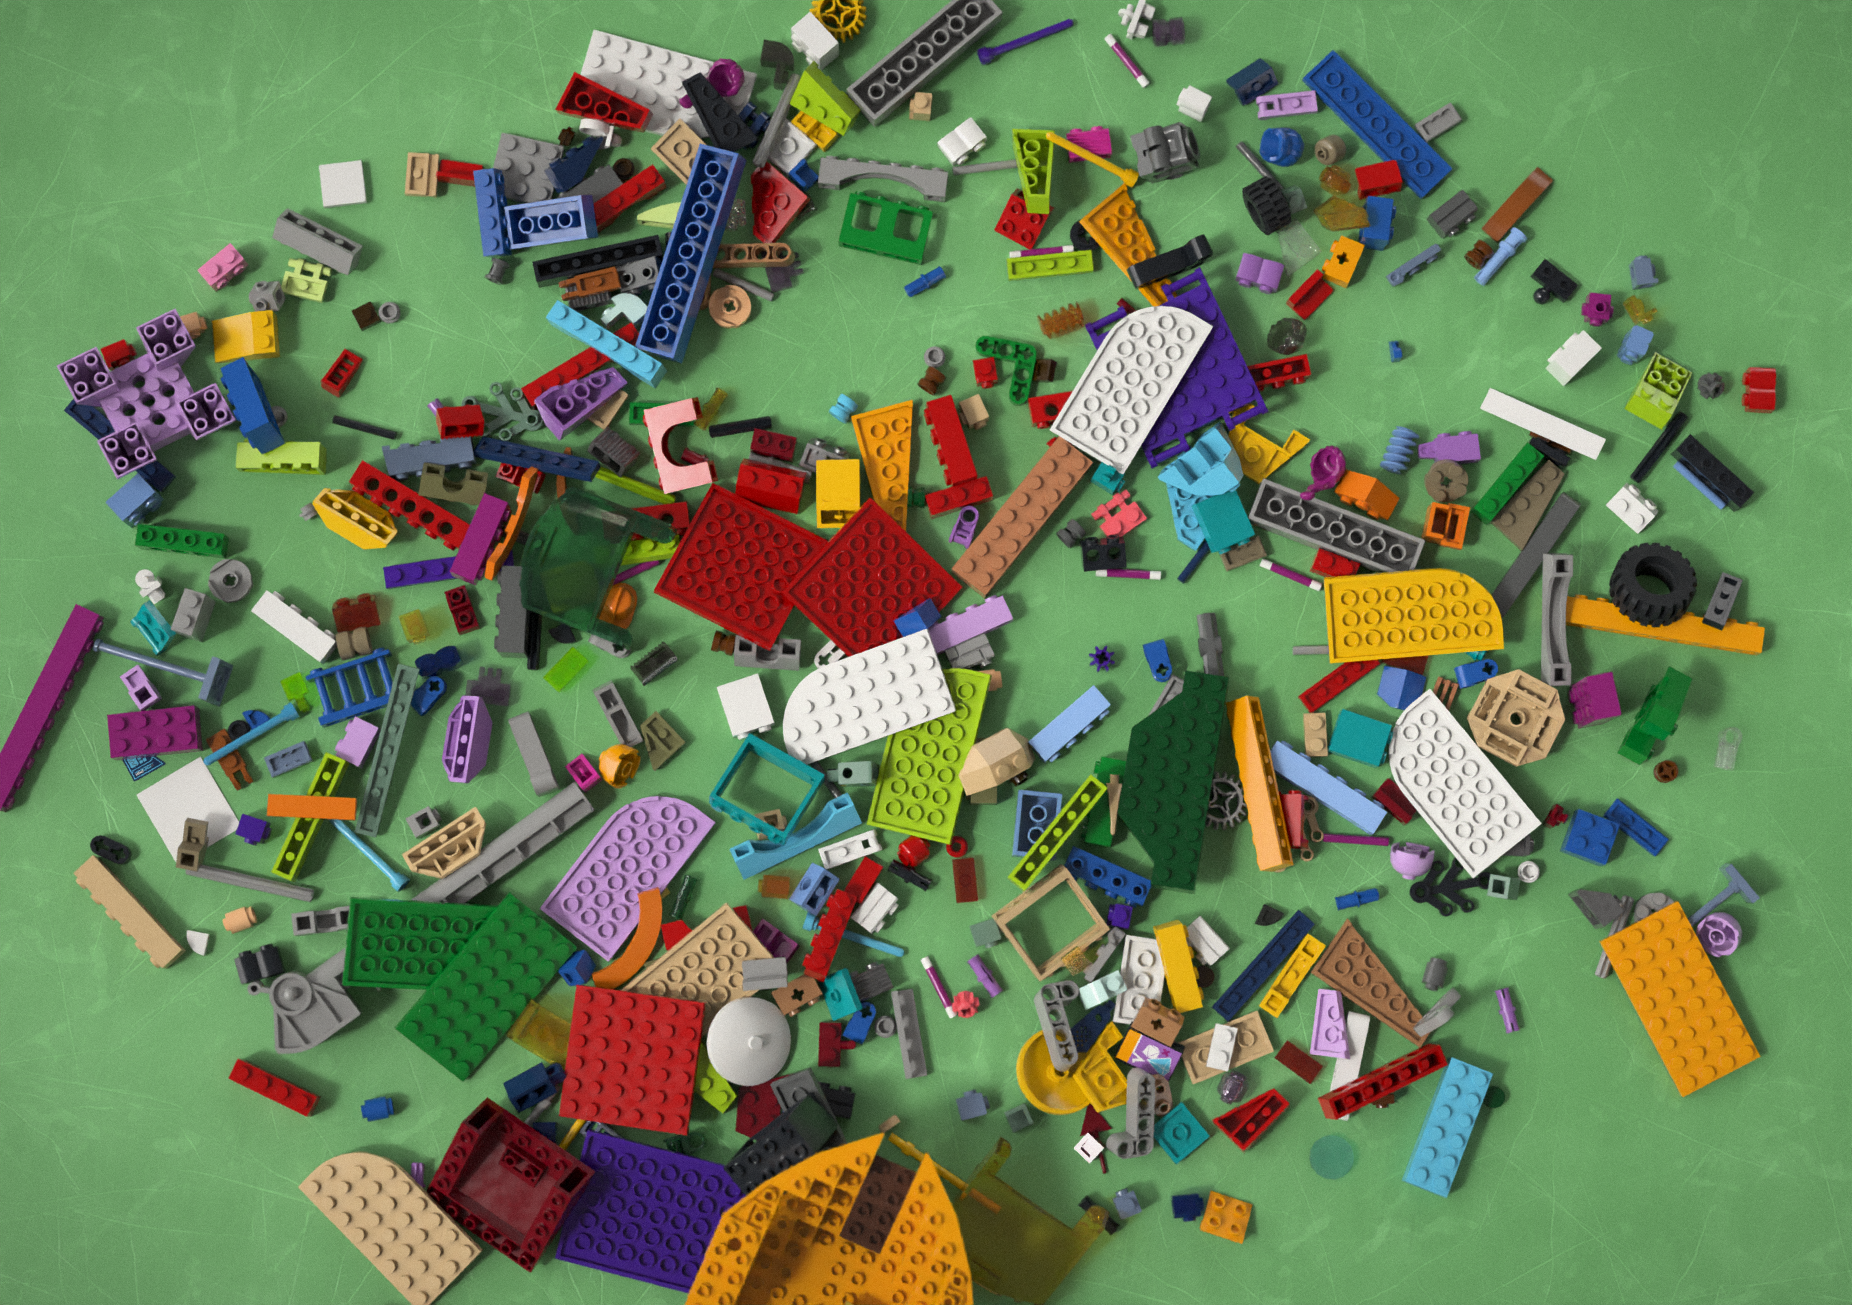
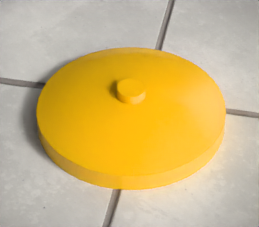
(1043, 1084)

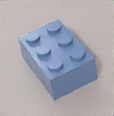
(1033, 816)

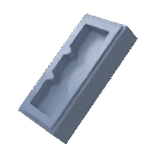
(288, 759)

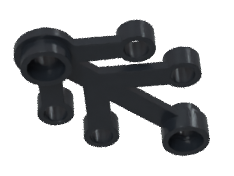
(1446, 888)

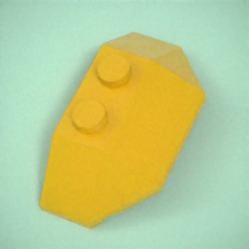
(355, 518)

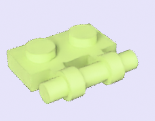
(304, 286)

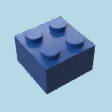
(1380, 214)
(1589, 837)

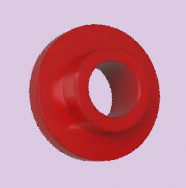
(964, 846)

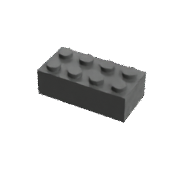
(513, 619)

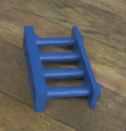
(351, 709)

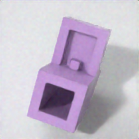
(140, 688)

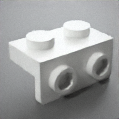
(1632, 507)

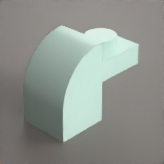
(625, 305)
(1101, 990)

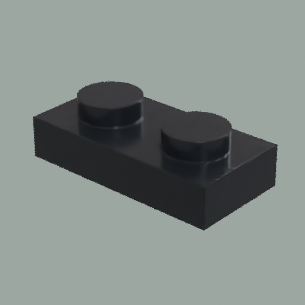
(1556, 456)

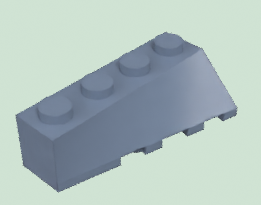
(409, 459)

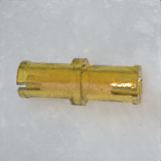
(711, 408)

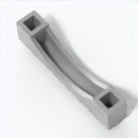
(837, 172)
(1555, 585)

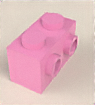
(223, 267)

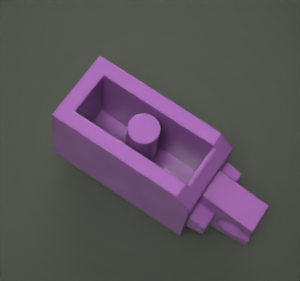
(1460, 448)

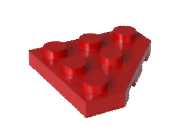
(774, 203)

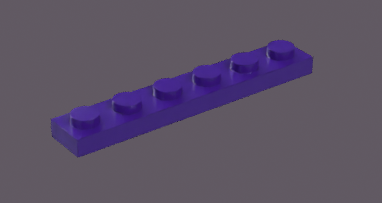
(425, 572)

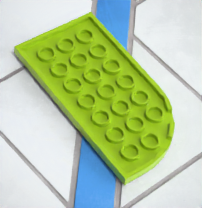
(920, 766)

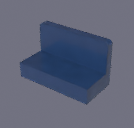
(1252, 81)

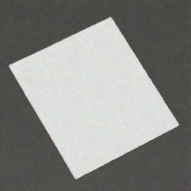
(185, 795)

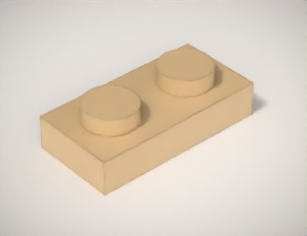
(1315, 734)

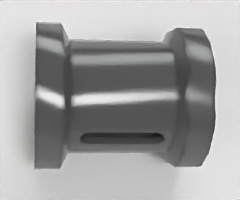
(497, 271)

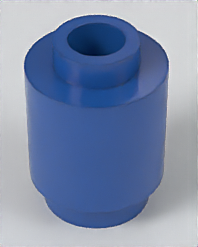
(377, 1108)

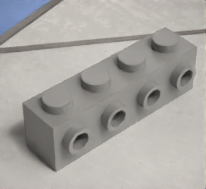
(317, 241)

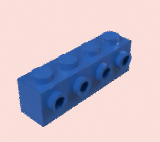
(491, 212)
(1107, 876)

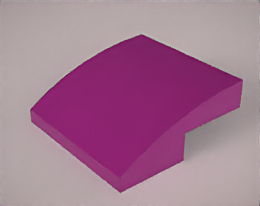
(775, 941)

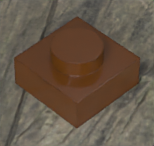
(1384, 1101)

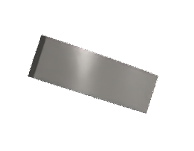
(617, 714)

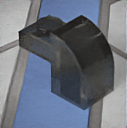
(780, 57)

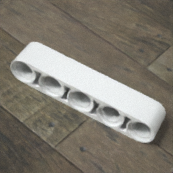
(1348, 1069)

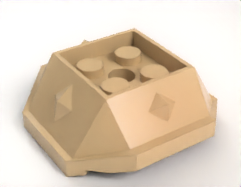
(1538, 712)

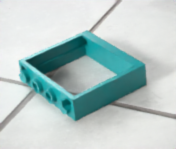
(779, 759)

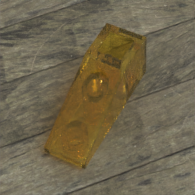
(1339, 215)

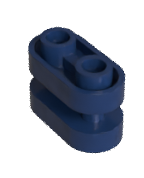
(760, 121)

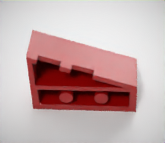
(1251, 1120)

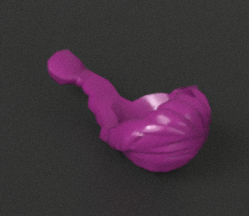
(725, 77)
(1326, 470)

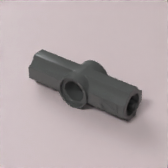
(1210, 644)

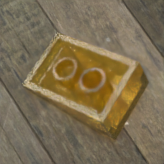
(542, 1033)

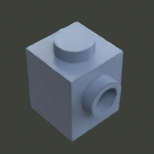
(972, 1105)
(1126, 1203)

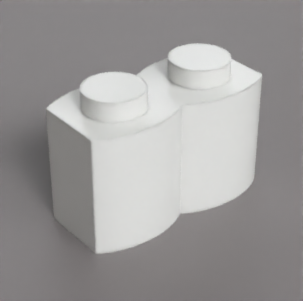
(1194, 103)
(962, 142)

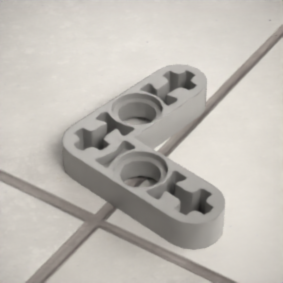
(1438, 1014)

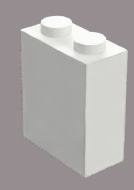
(746, 706)

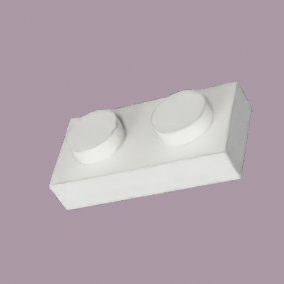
(1221, 1047)

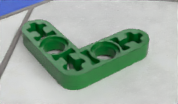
(1020, 363)

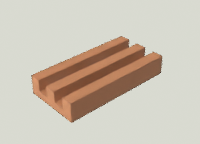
(1447, 683)

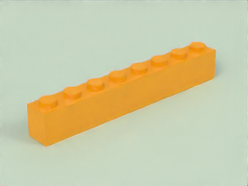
(1259, 784)

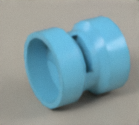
(843, 408)

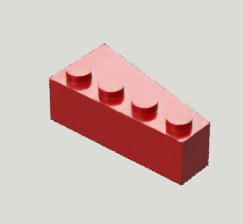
(593, 101)

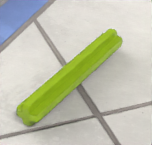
(635, 486)

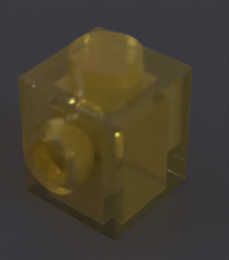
(414, 627)

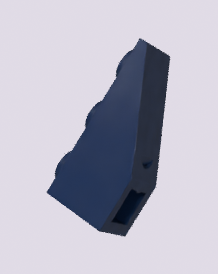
(571, 169)

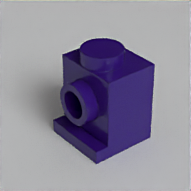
(1119, 916)

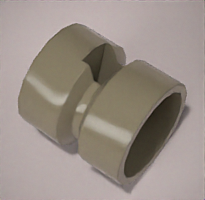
(354, 643)

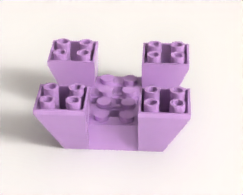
(137, 435)

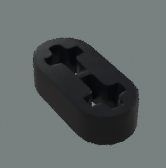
(112, 845)

